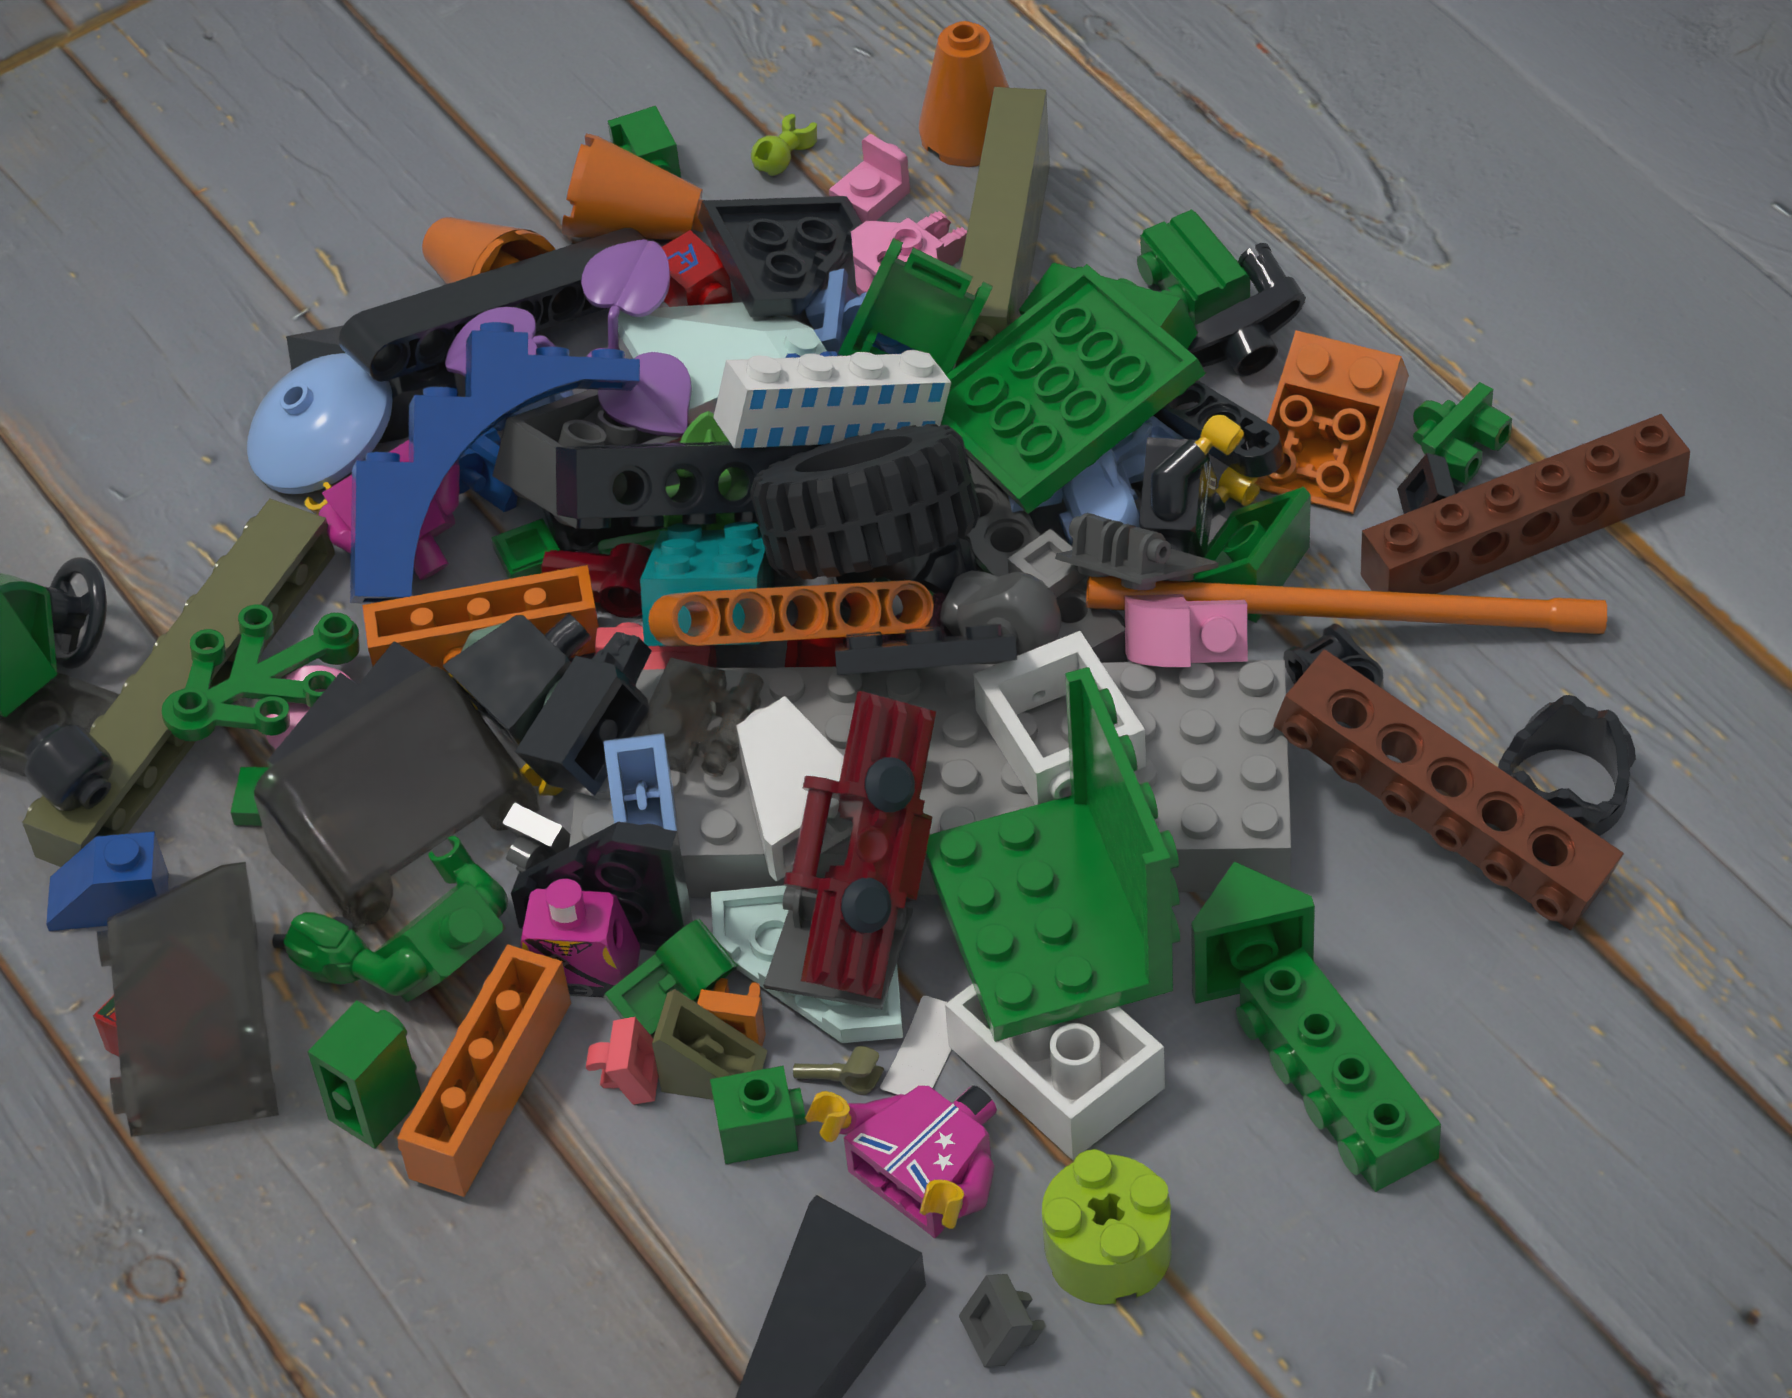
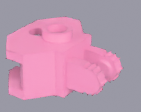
(929, 235)

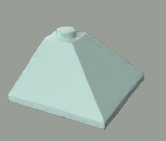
(708, 337)

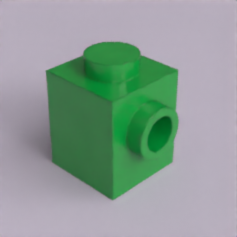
(757, 1114)

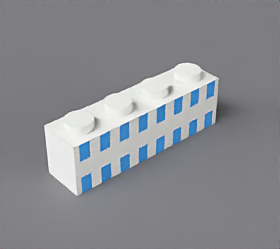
(827, 397)

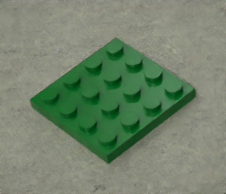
(1064, 387)

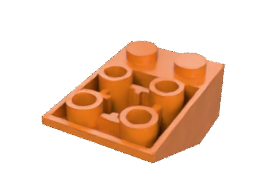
(1333, 418)

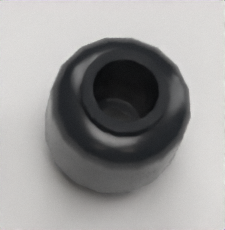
(68, 767)

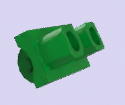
(1453, 429)

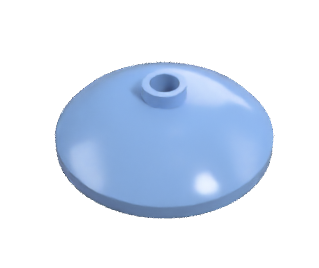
(317, 424)

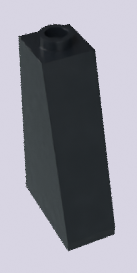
(832, 1306)

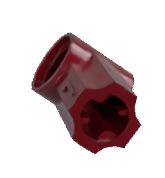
(612, 576)

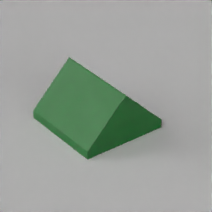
(1261, 543)
(1244, 928)

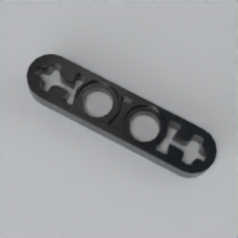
(1263, 440)

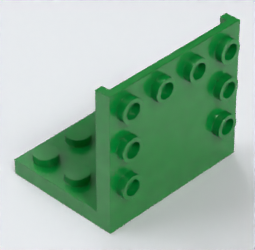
(1069, 896)

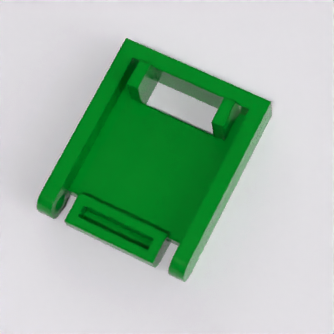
(919, 306)

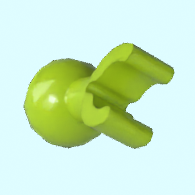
(773, 153)

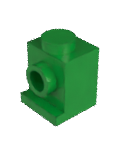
(647, 137)

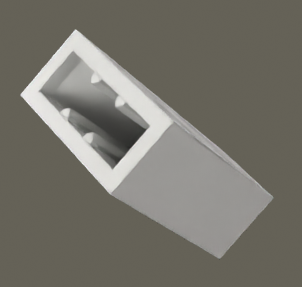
(776, 755)

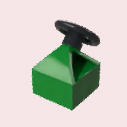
(34, 624)

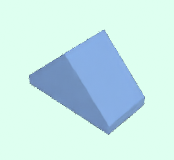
(640, 781)

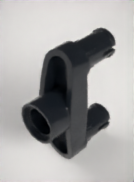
(1245, 328)

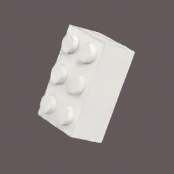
(1066, 1077)

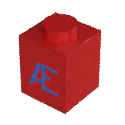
(695, 273)

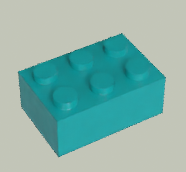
(704, 560)

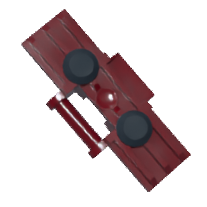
(886, 848)

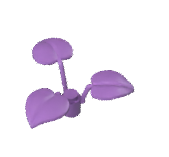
(625, 279)

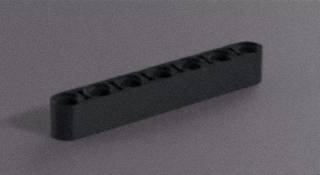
(421, 327)

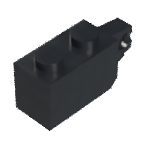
(588, 706)

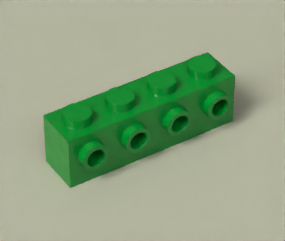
(1338, 1070)

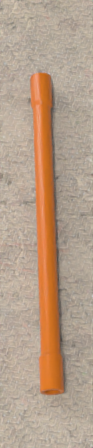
(1555, 614)

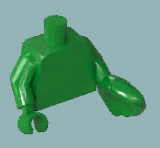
(421, 951)

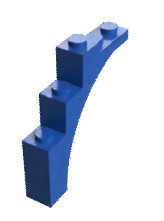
(500, 380)

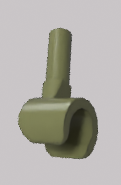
(857, 1075)

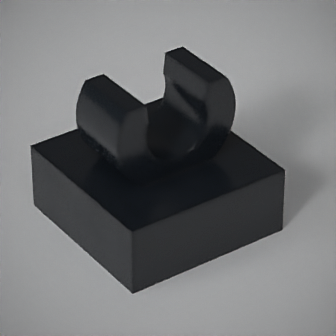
(1427, 483)

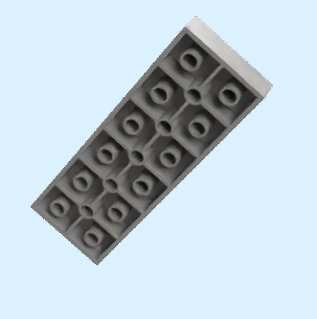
(1208, 759)

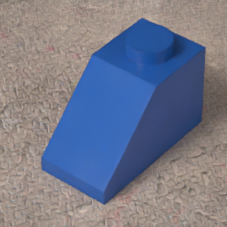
(106, 880)

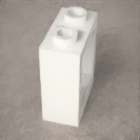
(1033, 681)

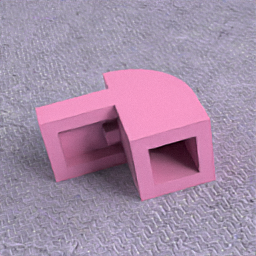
(1183, 632)

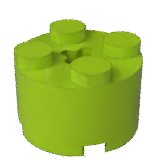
(1107, 1227)

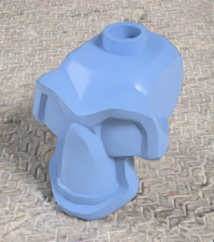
(1106, 484)

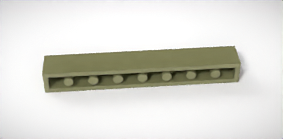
(267, 566)

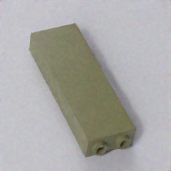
(1007, 209)

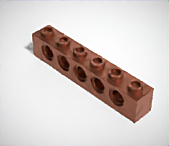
(1527, 511)
(1477, 788)

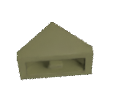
(697, 1047)

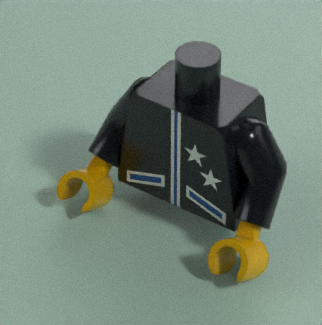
(1182, 485)

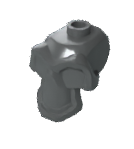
(1014, 600)

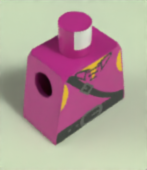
(584, 933)

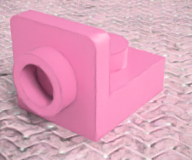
(876, 181)

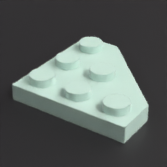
(749, 928)

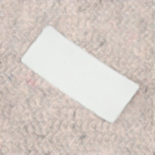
(922, 1050)

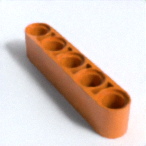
(767, 617)

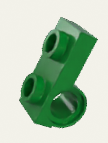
(684, 963)

